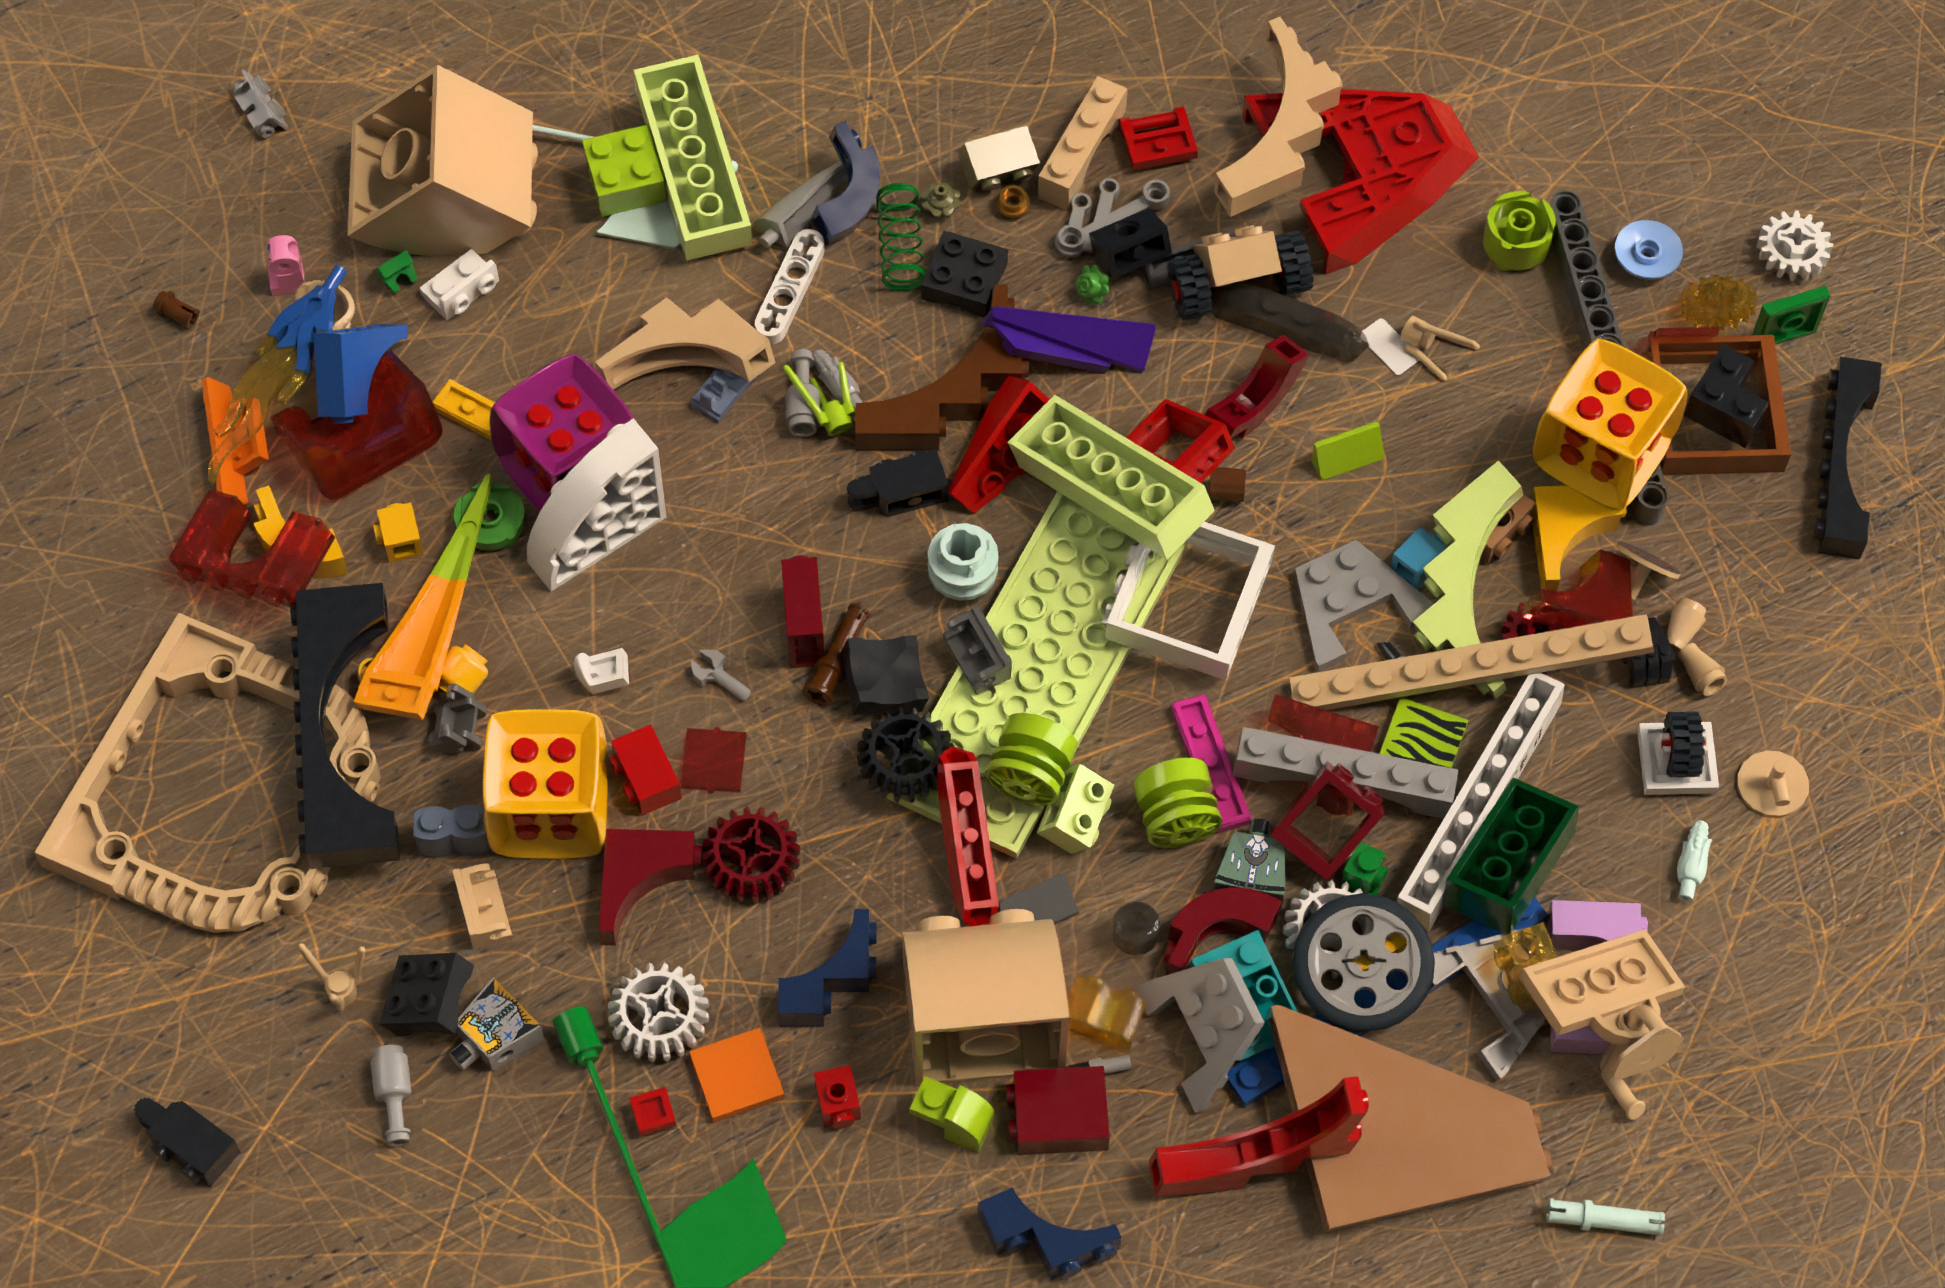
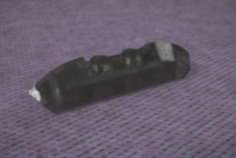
(1281, 315)

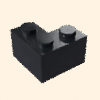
(1723, 403)

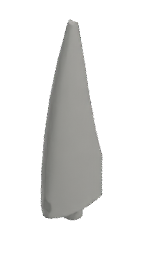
(795, 210)

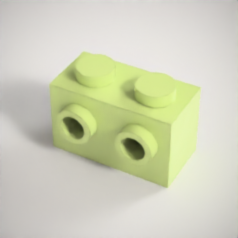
(1077, 813)

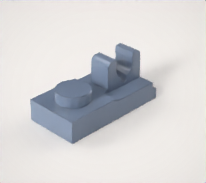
(719, 394)

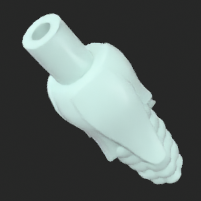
(1693, 860)

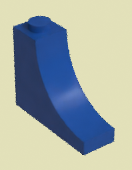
(346, 366)

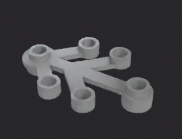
(1103, 217)

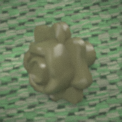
(940, 200)

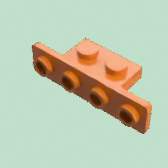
(246, 457)

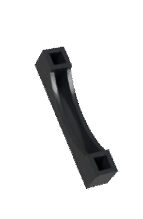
(1842, 522)

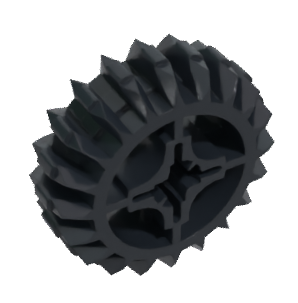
(886, 739)

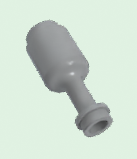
(798, 415)
(392, 1086)

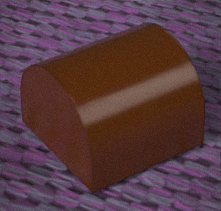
(1227, 484)

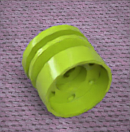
(1031, 759)
(1177, 802)

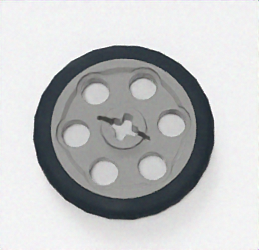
(1339, 1005)

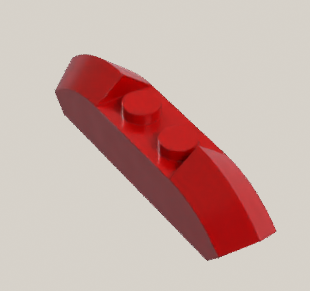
(966, 836)

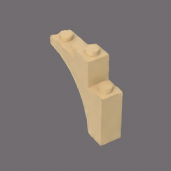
(672, 339)

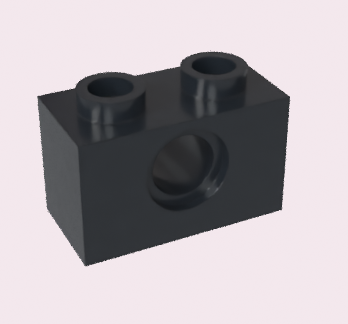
(1130, 243)

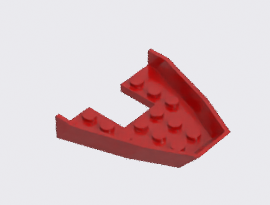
(1404, 160)

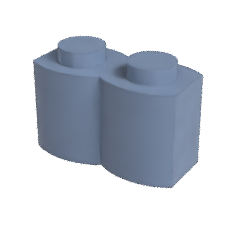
(447, 831)

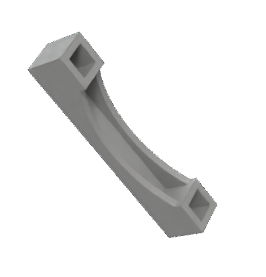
(1415, 784)

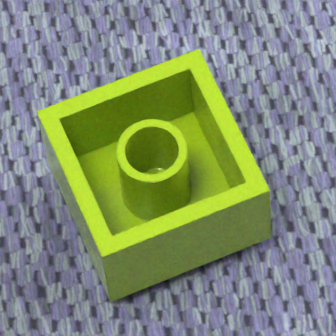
(624, 170)

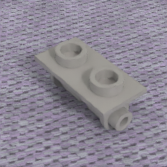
(268, 112)

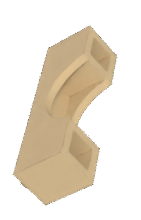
(1069, 161)

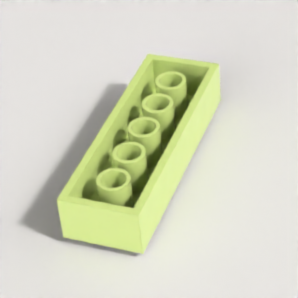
(693, 157)
(1111, 476)

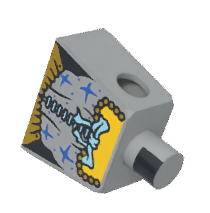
(494, 1029)

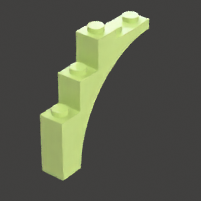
(1467, 524)

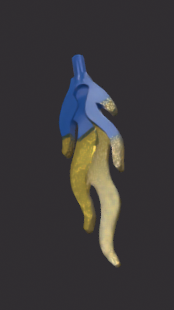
(282, 360)

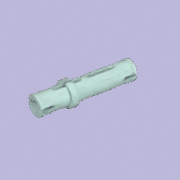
(1605, 1217)

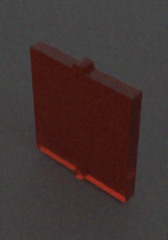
(1684, 332)
(713, 760)

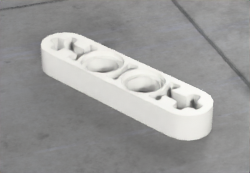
(793, 287)

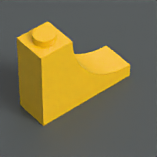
(1562, 522)

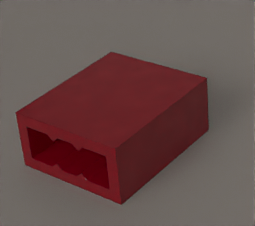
(1059, 1110)

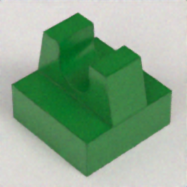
(391, 269)

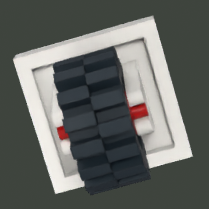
(1678, 755)

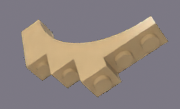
(1276, 161)

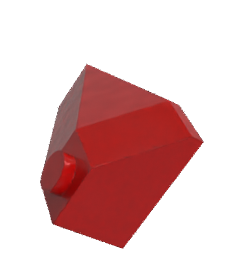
(989, 458)

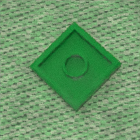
(1793, 315)

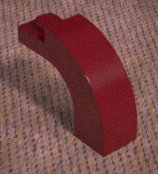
(1262, 389)
(1218, 912)

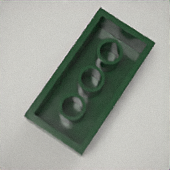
(1511, 856)

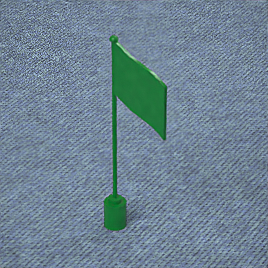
(715, 1236)

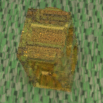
(1540, 949)

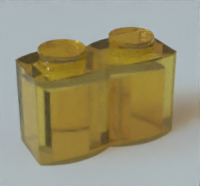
(1105, 1012)

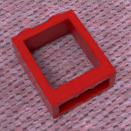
(1203, 456)

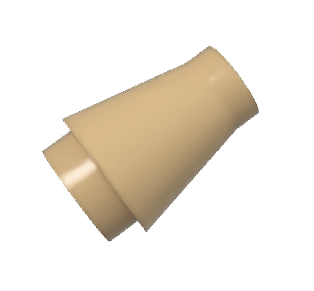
(1684, 623)
(1703, 671)

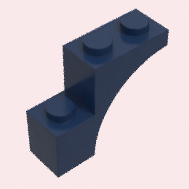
(808, 996)
(1061, 1249)

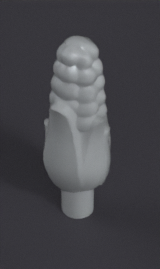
(830, 376)

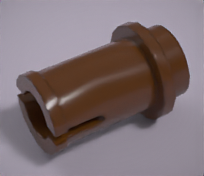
(175, 309)

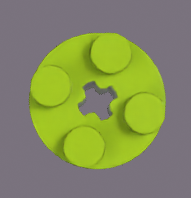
(1518, 231)

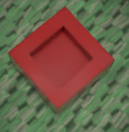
(652, 1111)

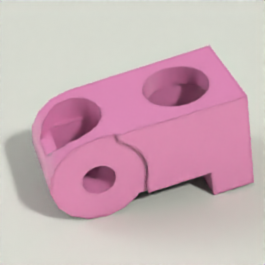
(284, 265)

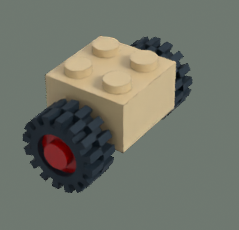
(1238, 258)

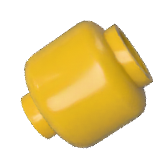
(464, 668)

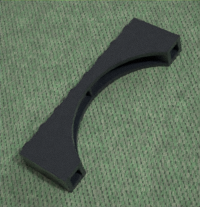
(337, 820)

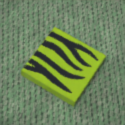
(1424, 734)

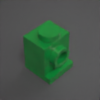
(1365, 870)

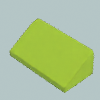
(1348, 451)

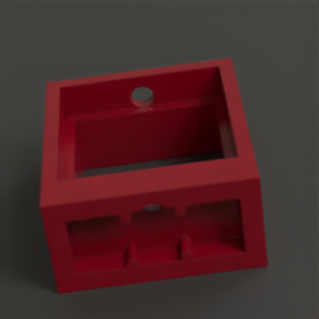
(802, 611)
(1303, 846)

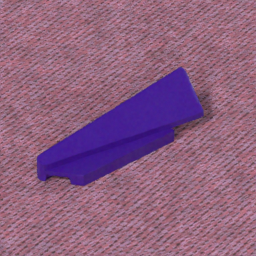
(1072, 339)

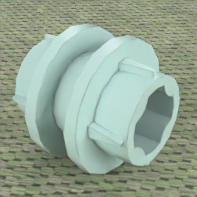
(963, 561)

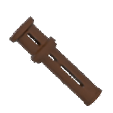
(830, 667)

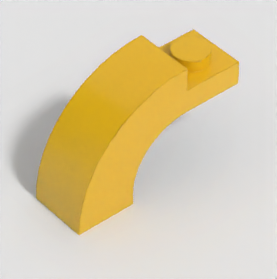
(270, 525)

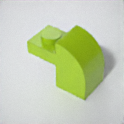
(959, 1111)

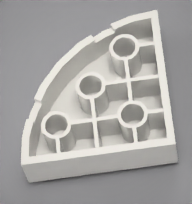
(598, 506)

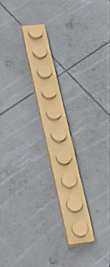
(1474, 664)

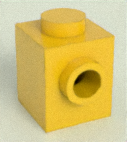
(398, 532)

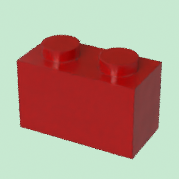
(645, 770)

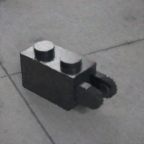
(901, 484)
(188, 1139)

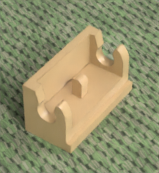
(482, 905)

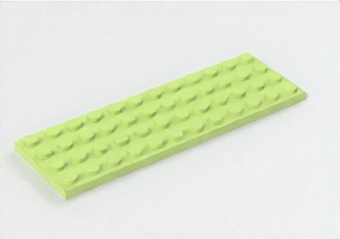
(1057, 649)

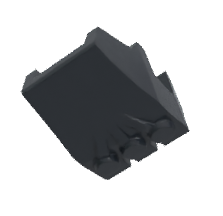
(1655, 666)

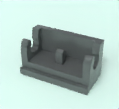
(977, 650)

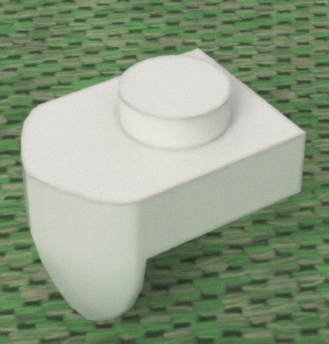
(602, 670)

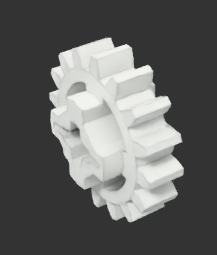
(1794, 245)

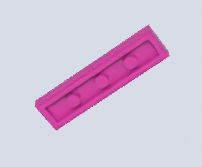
(1205, 743)

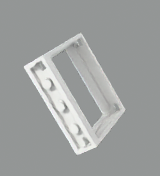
(1213, 539)

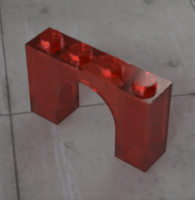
(274, 577)

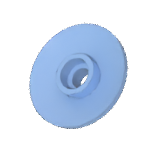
(1651, 239)

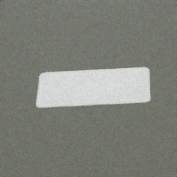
(1389, 347)

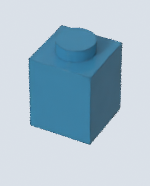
(1416, 554)

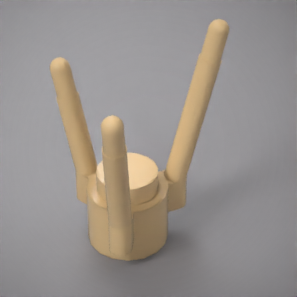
(1421, 334)
(340, 984)

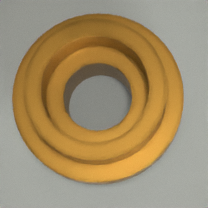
(1013, 194)

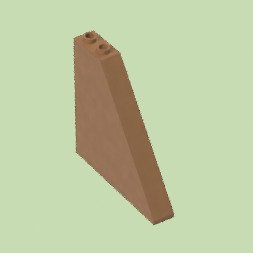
(1425, 1132)

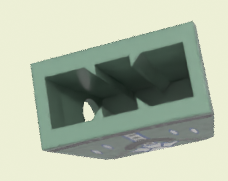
(1254, 862)

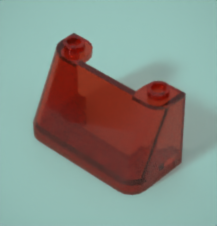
(351, 454)

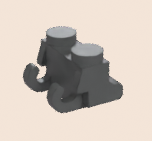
(456, 721)

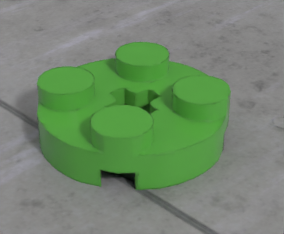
(503, 530)

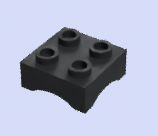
(964, 273)
(884, 675)
(425, 993)

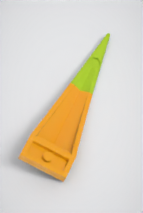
(414, 655)

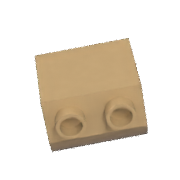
(441, 169)
(985, 997)

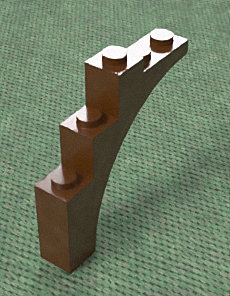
(920, 417)

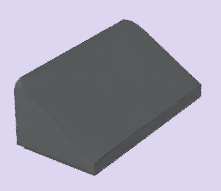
(1045, 900)

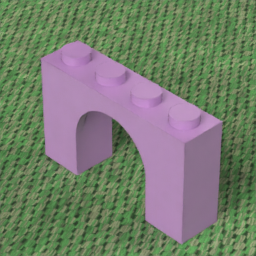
(1581, 926)

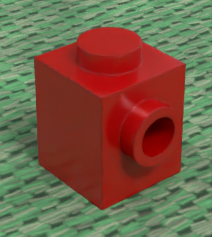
(837, 1097)

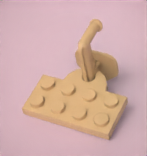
(1617, 995)

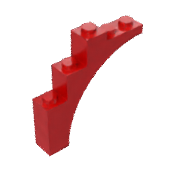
(1228, 1162)

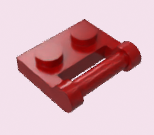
(1160, 145)

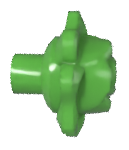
(1092, 284)

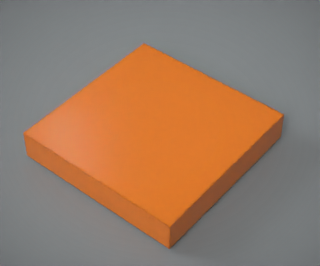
(736, 1074)

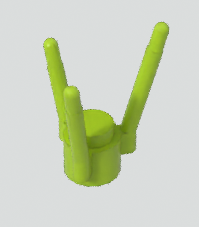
(832, 414)

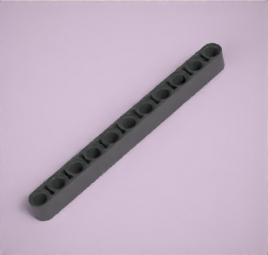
(1595, 312)

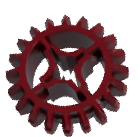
(724, 845)

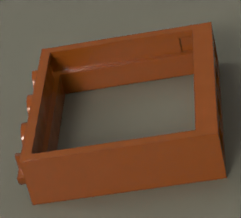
(1703, 350)

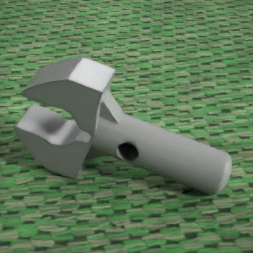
(718, 675)

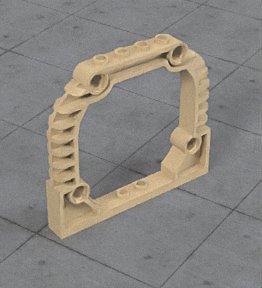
(186, 662)

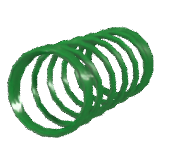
(895, 266)

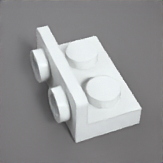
(460, 284)

